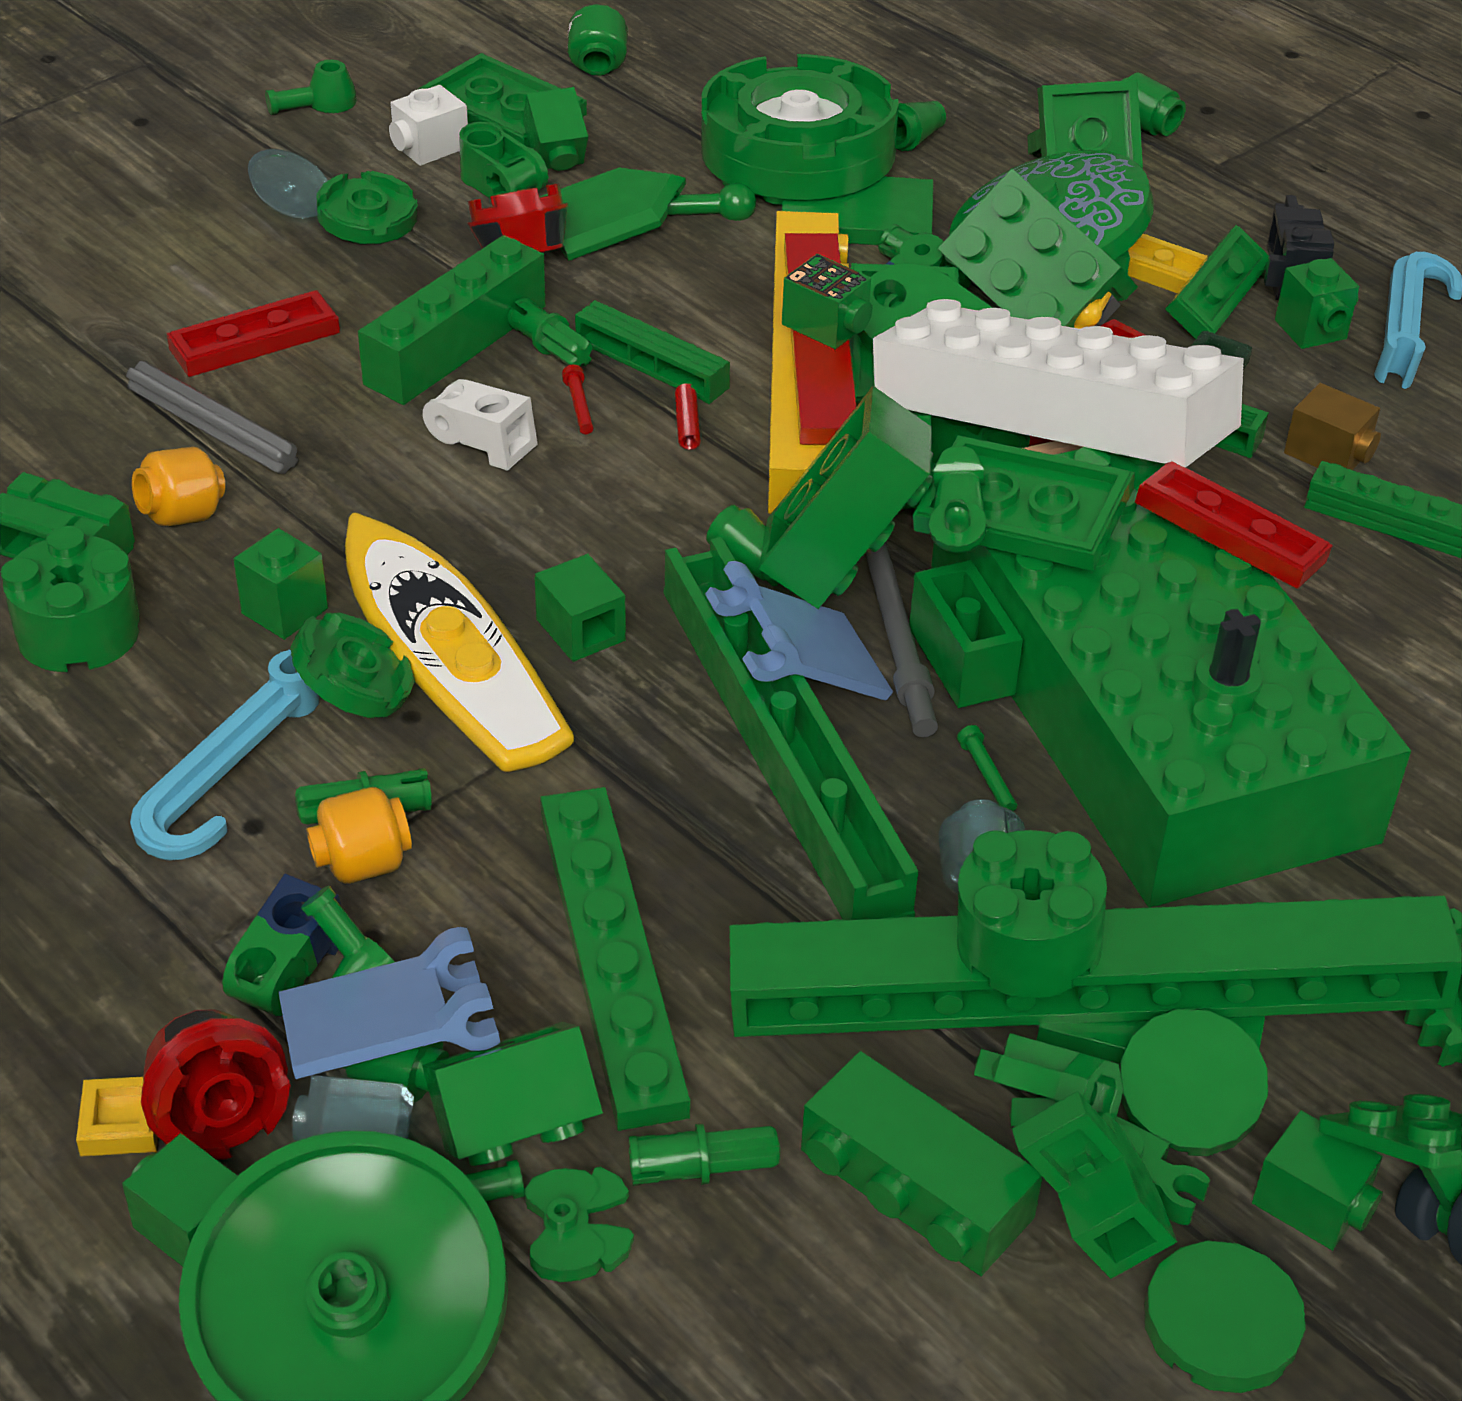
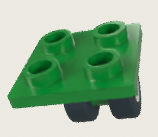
(1422, 1134)

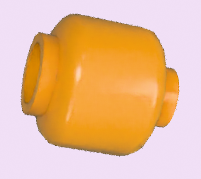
(178, 486)
(360, 835)

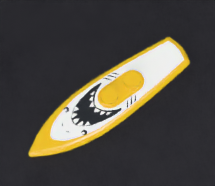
(454, 645)

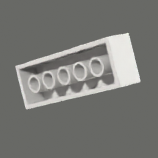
(1061, 381)

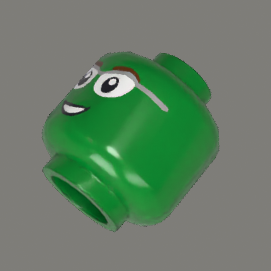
(597, 39)

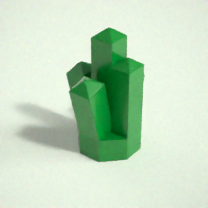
(1052, 1074)

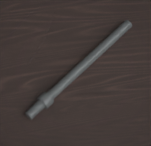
(912, 678)

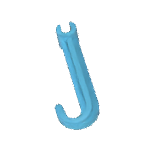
(1402, 343)
(218, 753)

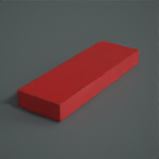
(253, 333)
(1234, 524)

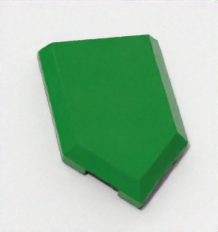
(615, 208)

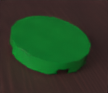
(367, 208)
(352, 665)
(1194, 1081)
(1224, 1316)

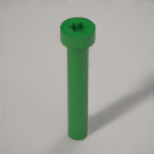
(972, 739)

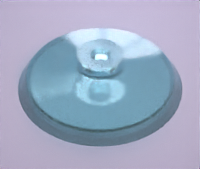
(286, 182)

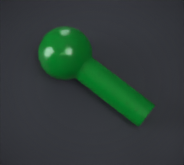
(733, 202)

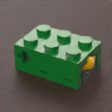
(1036, 258)

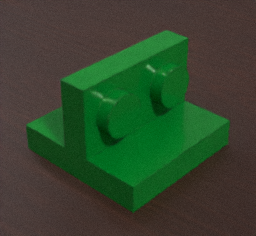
(1088, 118)

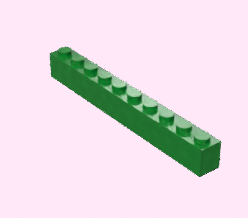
(1151, 963)

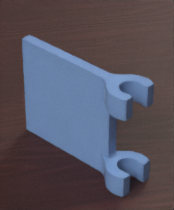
(800, 637)
(388, 1009)

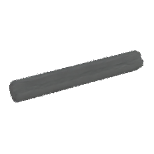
(212, 417)

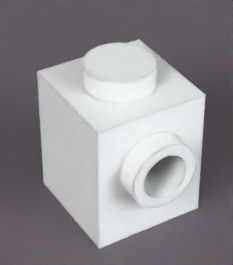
(427, 124)

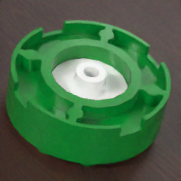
(799, 128)

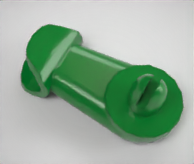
(958, 510)

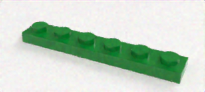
(614, 961)

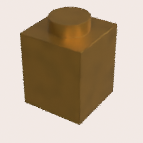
(1333, 429)

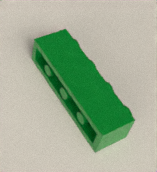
(449, 319)

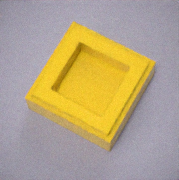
(113, 1118)

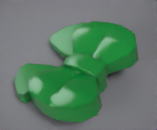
(570, 1245)

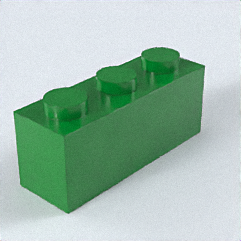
(920, 1163)

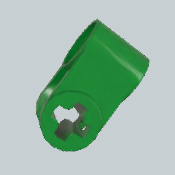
(497, 162)

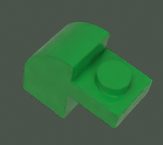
(1099, 1181)

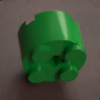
(71, 600)
(1031, 910)

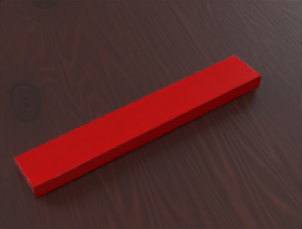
(820, 373)

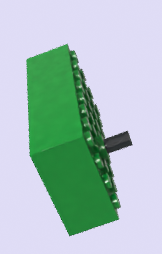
(1192, 706)

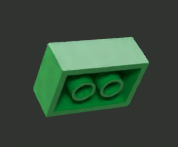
(848, 499)

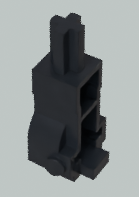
(1295, 239)

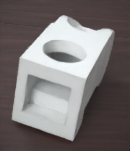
(483, 420)

